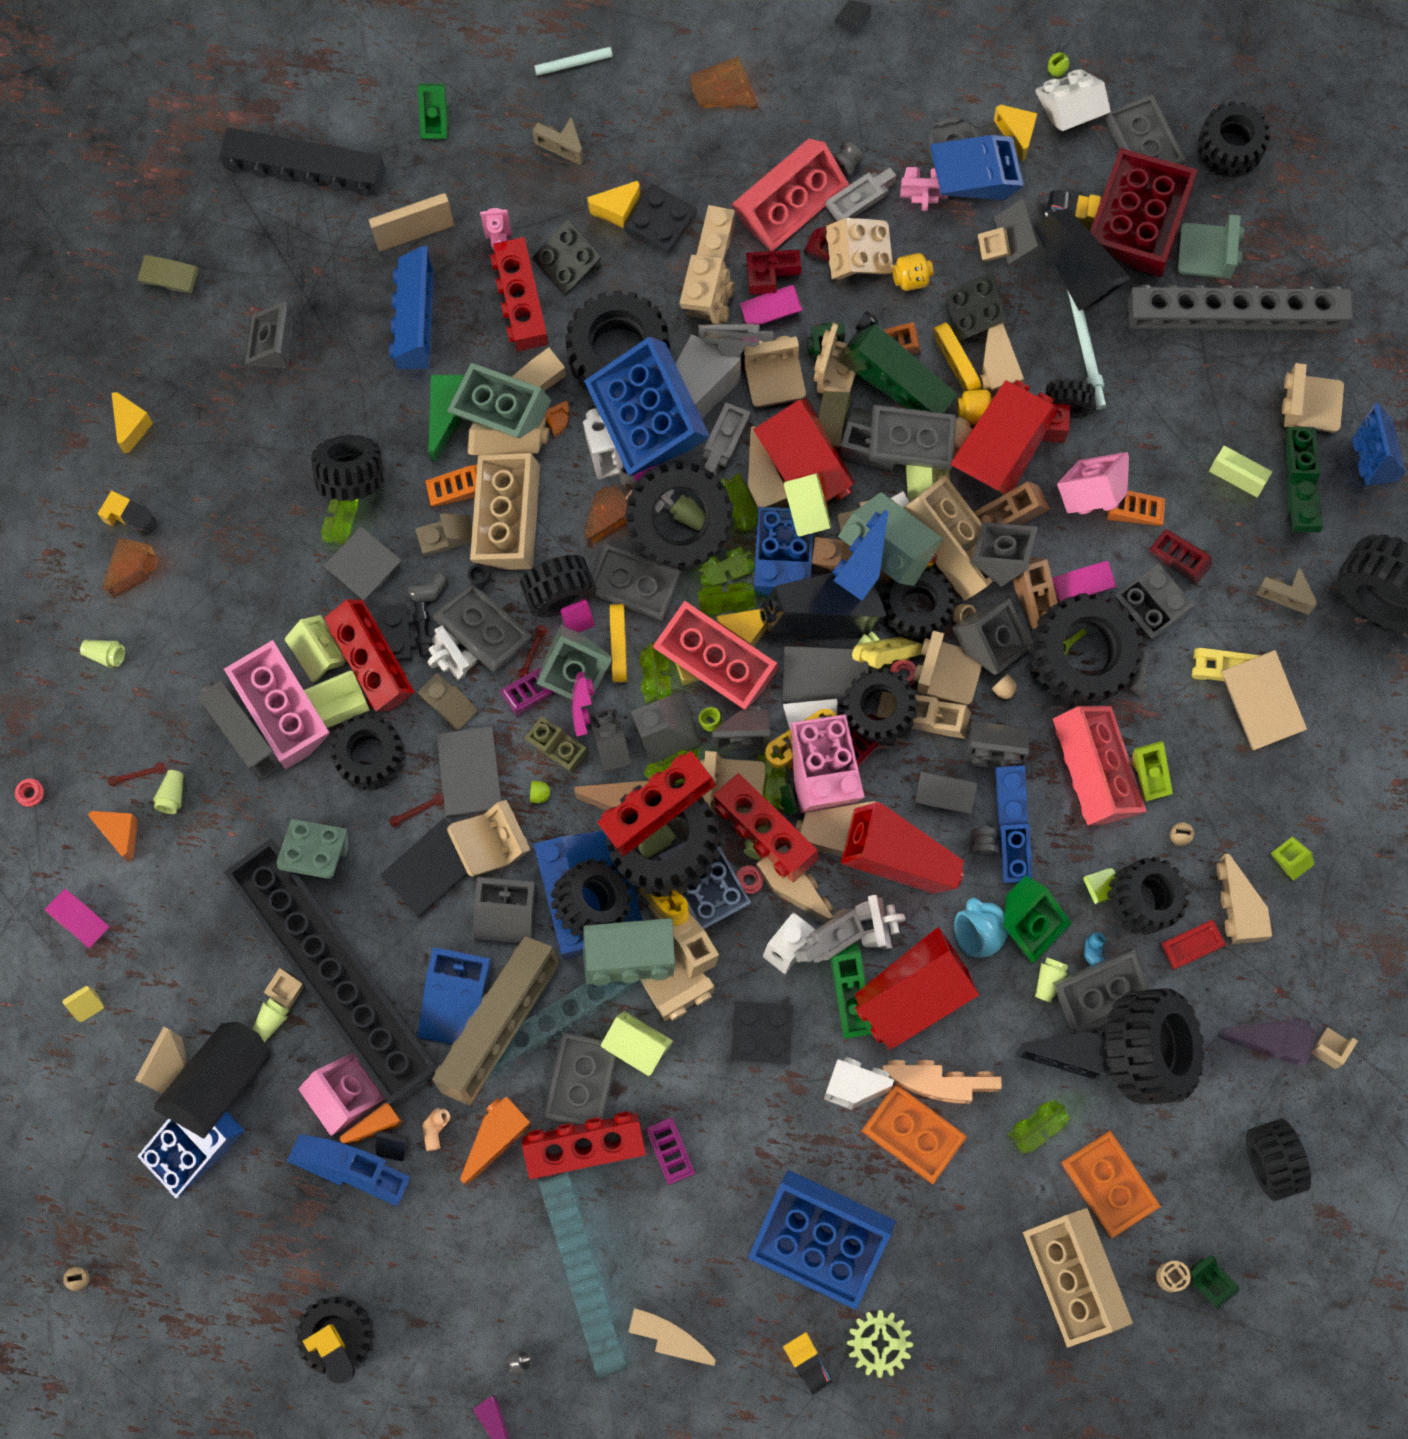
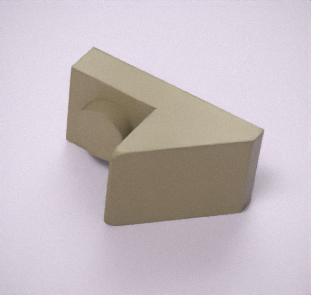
(563, 144)
(449, 533)
(1296, 596)
(447, 702)

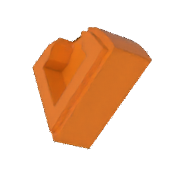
(558, 418)

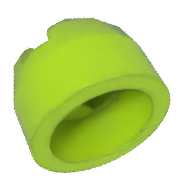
(1061, 67)
(714, 715)
(539, 792)

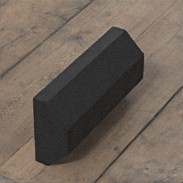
(214, 1078)

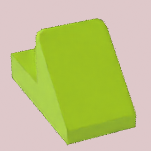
(1152, 771)

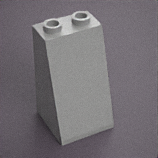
(707, 373)

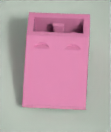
(824, 764)

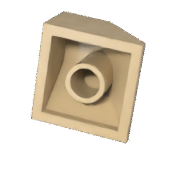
(164, 1061)

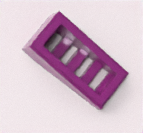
(528, 703)
(661, 1127)
(491, 1418)

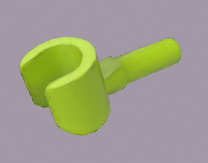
(1070, 641)

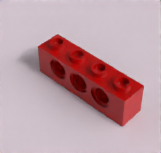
(515, 255)
(381, 663)
(741, 793)
(652, 818)
(571, 1157)

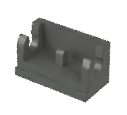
(945, 792)

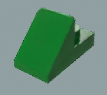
(433, 110)

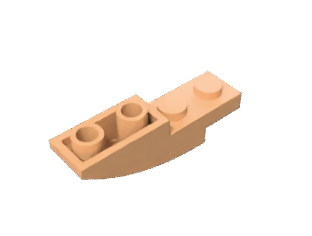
(927, 1081)

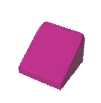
(577, 616)

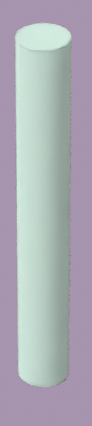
(573, 61)

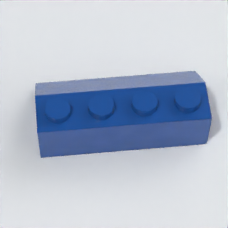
(413, 310)

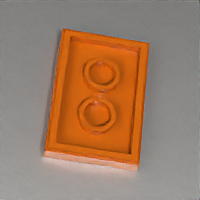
(914, 1134)
(1110, 1184)

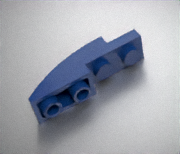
(1013, 823)
(349, 1165)

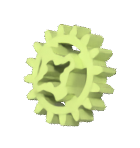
(866, 1343)

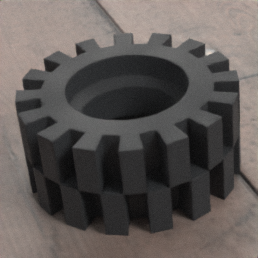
(1073, 393)

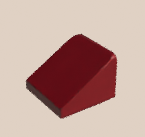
(818, 245)

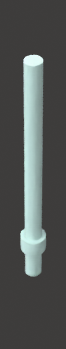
(1088, 355)

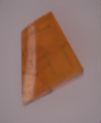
(723, 86)

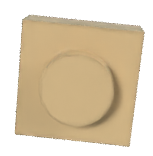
(994, 244)
(284, 988)

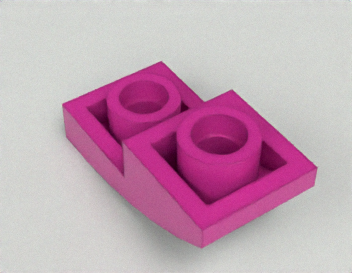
(771, 306)
(1088, 580)
(581, 695)
(76, 918)

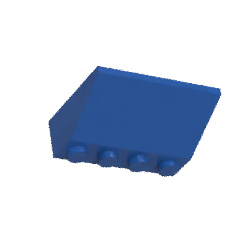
(646, 407)
(559, 856)
(822, 1239)

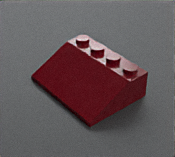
(1143, 210)

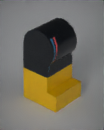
(1082, 207)
(127, 512)
(338, 1361)
(808, 1363)

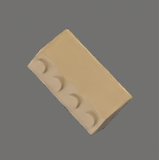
(505, 511)
(952, 518)
(1077, 1277)

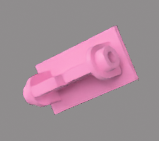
(496, 225)

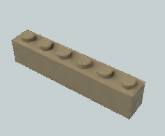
(496, 1020)

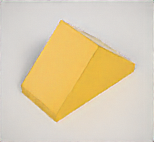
(1016, 124)
(615, 204)
(130, 422)
(745, 625)

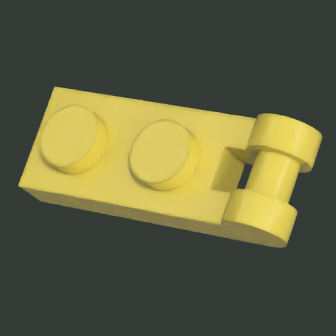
(886, 651)
(1222, 660)

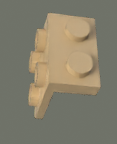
(859, 247)
(708, 287)
(828, 371)
(774, 372)
(1312, 401)
(947, 672)
(725, 769)
(489, 840)
(678, 993)

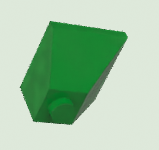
(1033, 918)

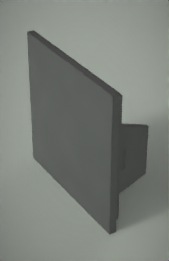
(731, 342)
(362, 563)

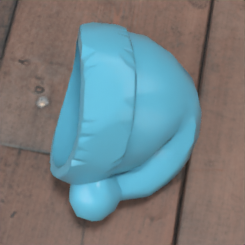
(980, 929)

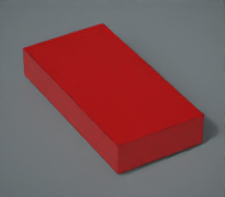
(1193, 944)

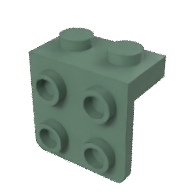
(1210, 249)
(312, 848)

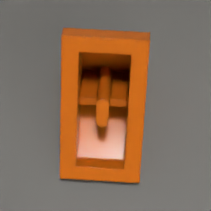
(119, 830)

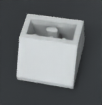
(1073, 99)
(855, 1086)

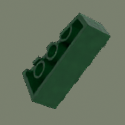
(895, 371)

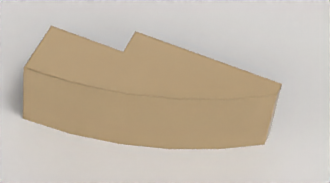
(542, 370)
(932, 715)
(670, 1338)

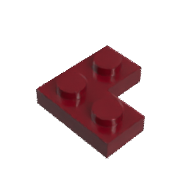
(764, 266)

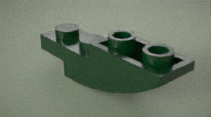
(1302, 479)

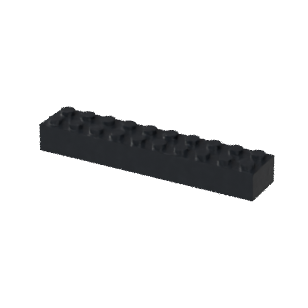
(333, 974)

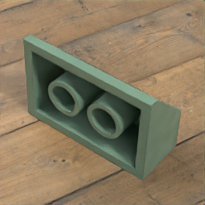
(499, 401)
(907, 540)
(628, 951)

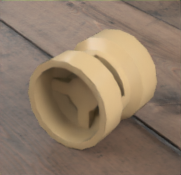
(1167, 1277)

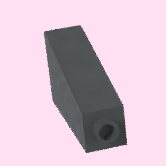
(239, 730)

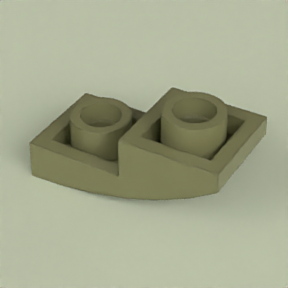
(168, 274)
(834, 414)
(556, 744)

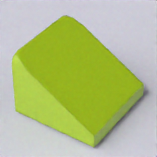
(1293, 858)
(1099, 886)

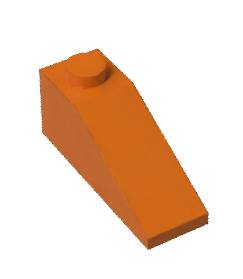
(496, 1134)

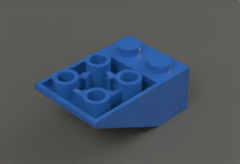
(978, 167)
(1378, 448)
(779, 551)
(864, 564)
(452, 993)
(182, 1157)

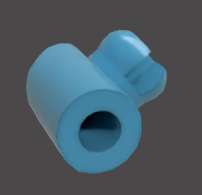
(1094, 948)

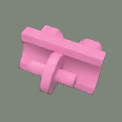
(920, 189)

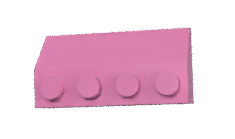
(278, 704)

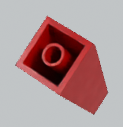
(1006, 436)
(803, 448)
(898, 851)
(916, 991)

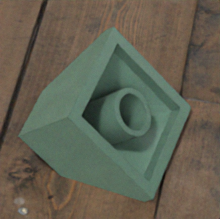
(569, 656)

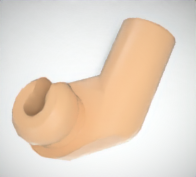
(432, 1126)

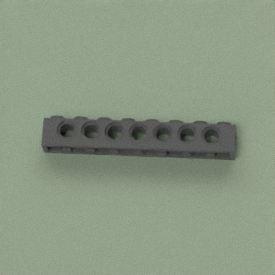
(1254, 317)

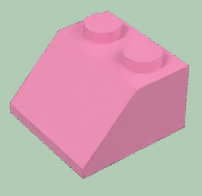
(1095, 483)
(341, 1093)

